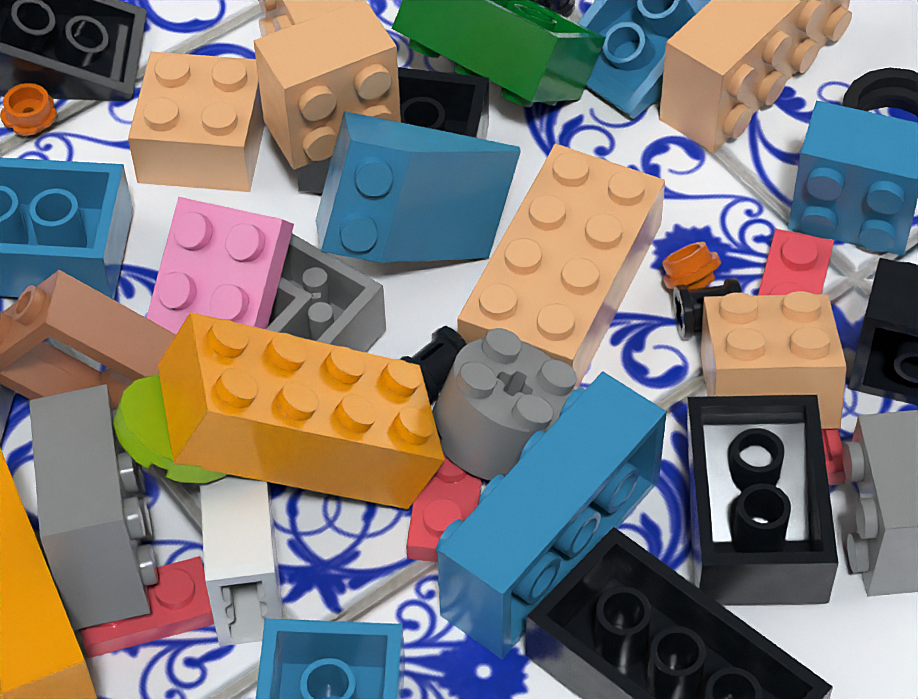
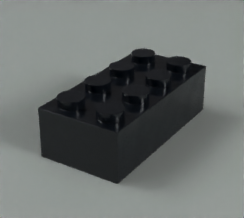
(645, 632)

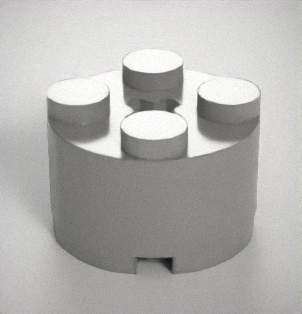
(497, 400)

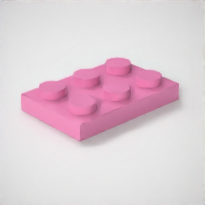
(219, 265)

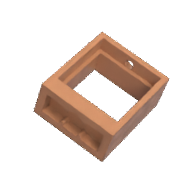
(84, 321)

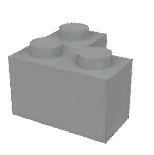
(327, 300)
(886, 472)

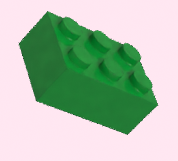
(512, 42)

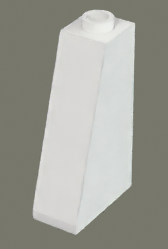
(240, 557)

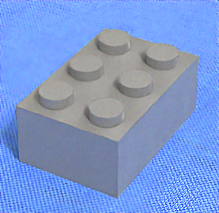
(90, 508)

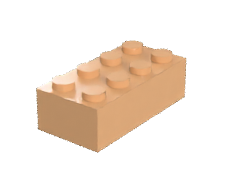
(739, 59)
(567, 257)

